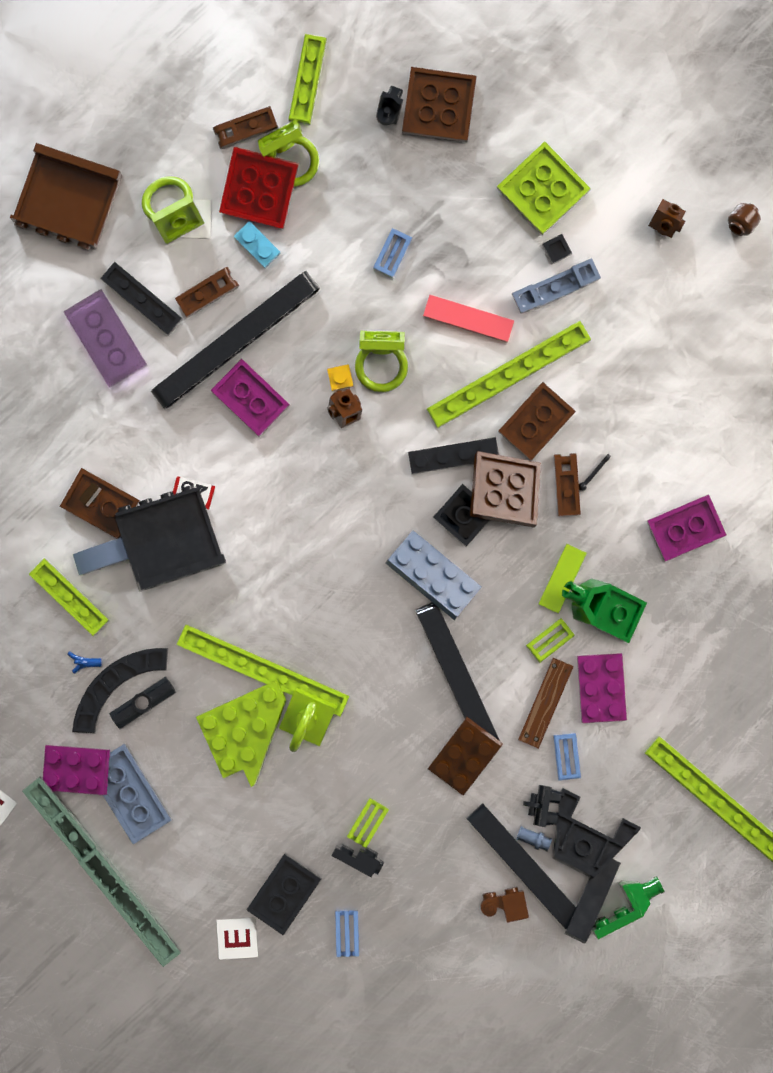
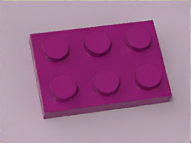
(250, 397)
(686, 528)
(601, 688)
(76, 769)

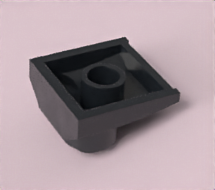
(456, 516)

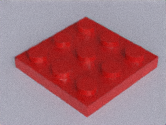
(258, 187)

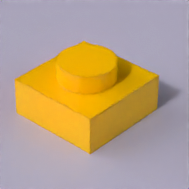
(340, 377)

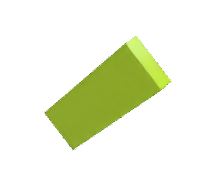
(565, 571)

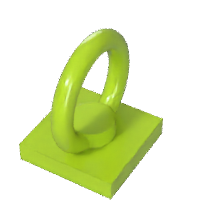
(284, 139)
(176, 218)
(381, 343)
(307, 718)

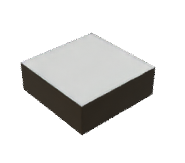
(90, 494)

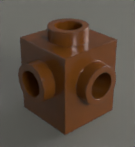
(668, 218)
(344, 407)

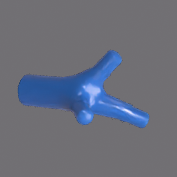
(84, 662)

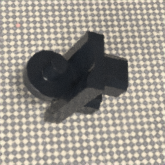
(390, 106)
(539, 806)

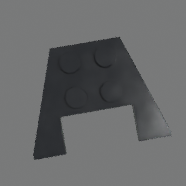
(583, 846)

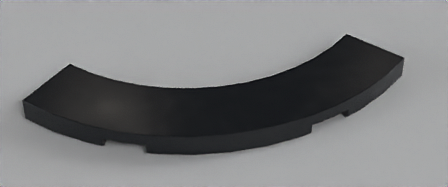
(110, 679)

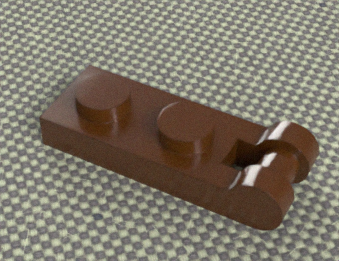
(246, 127)
(206, 292)
(567, 485)

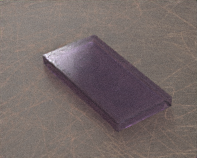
(105, 338)

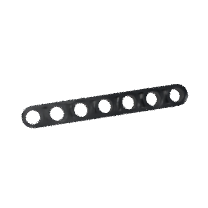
(454, 666)
(522, 864)

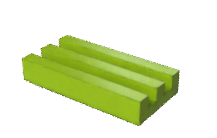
(535, 651)
(377, 806)

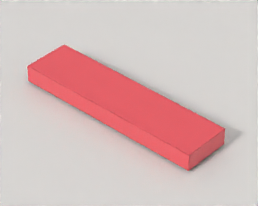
(468, 318)

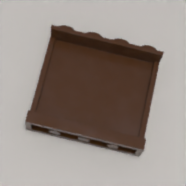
(66, 197)

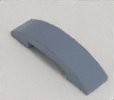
(556, 286)
(100, 556)

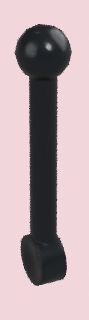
(583, 486)

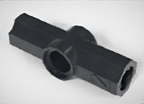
(130, 711)

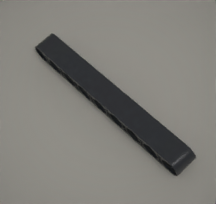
(235, 340)

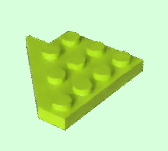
(243, 730)

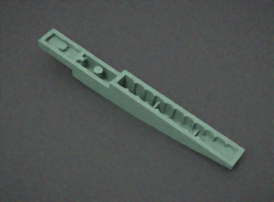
(101, 871)

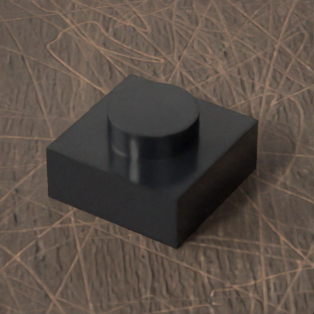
(557, 249)

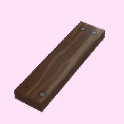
(545, 703)

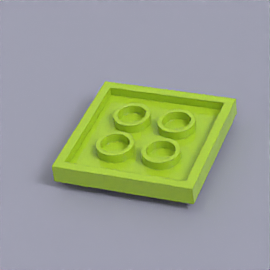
(543, 188)

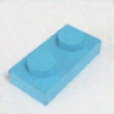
(257, 244)

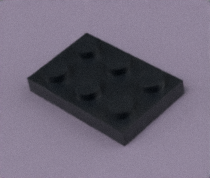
(283, 894)

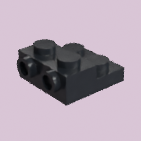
(365, 861)

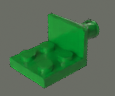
(605, 607)
(638, 899)

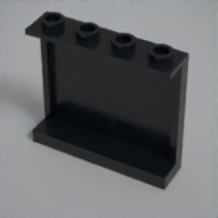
(168, 538)

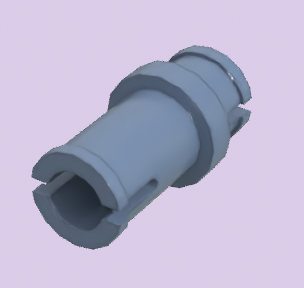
(535, 839)

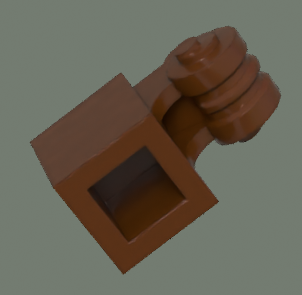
(512, 903)

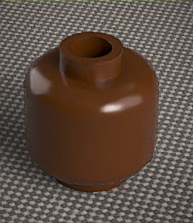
(744, 219)

